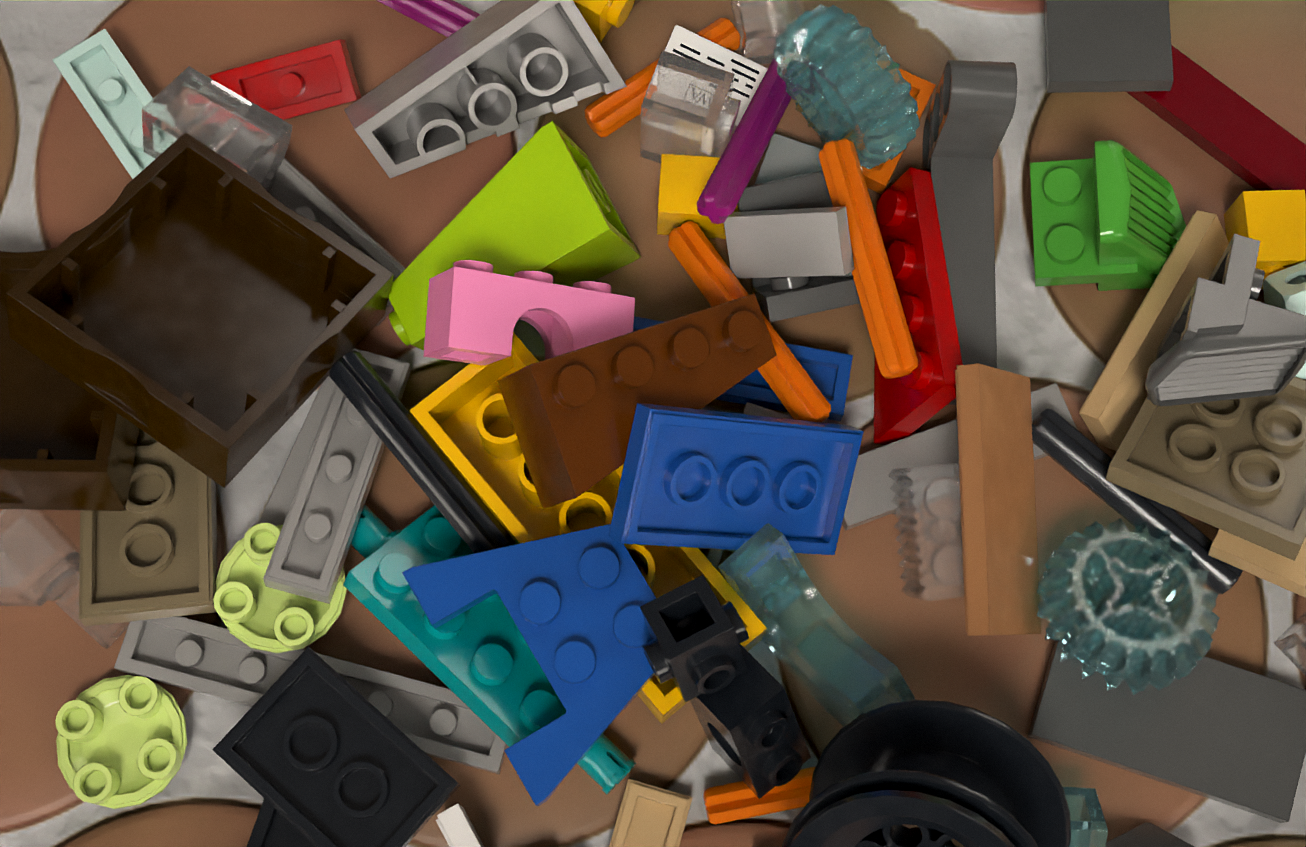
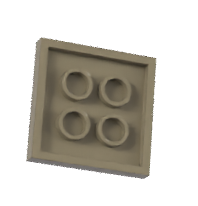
(1225, 464)

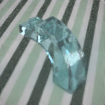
(807, 633)

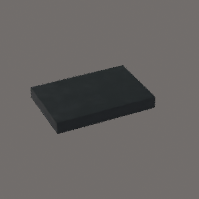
(334, 761)

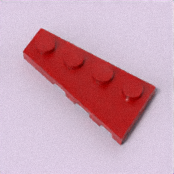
(918, 264)

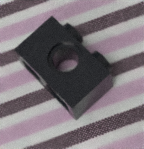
(754, 728)

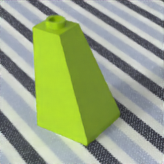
(533, 215)

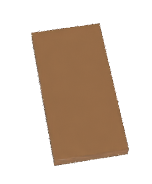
(997, 501)

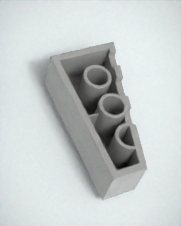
(484, 82)

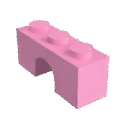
(476, 312)

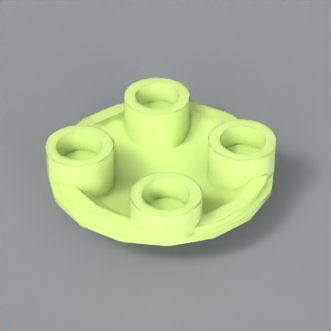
(263, 615)
(120, 741)

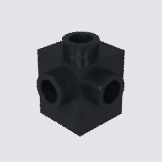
(694, 639)

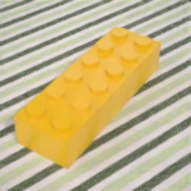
(477, 436)

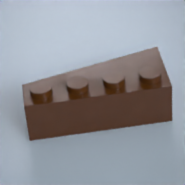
(581, 405)

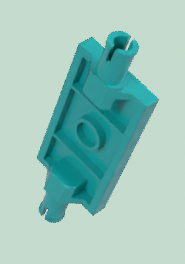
(476, 652)

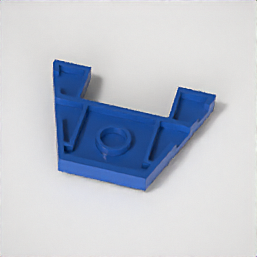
(581, 618)

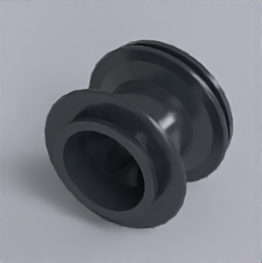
(933, 769)

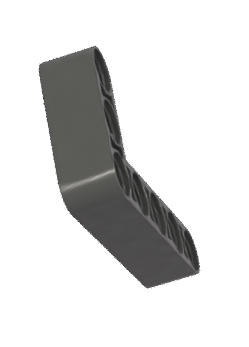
(958, 149)

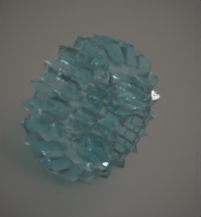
(846, 84)
(1136, 643)

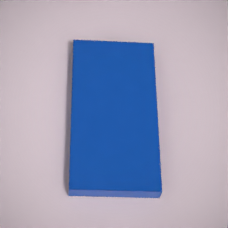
(725, 475)

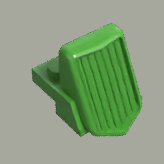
(1102, 220)

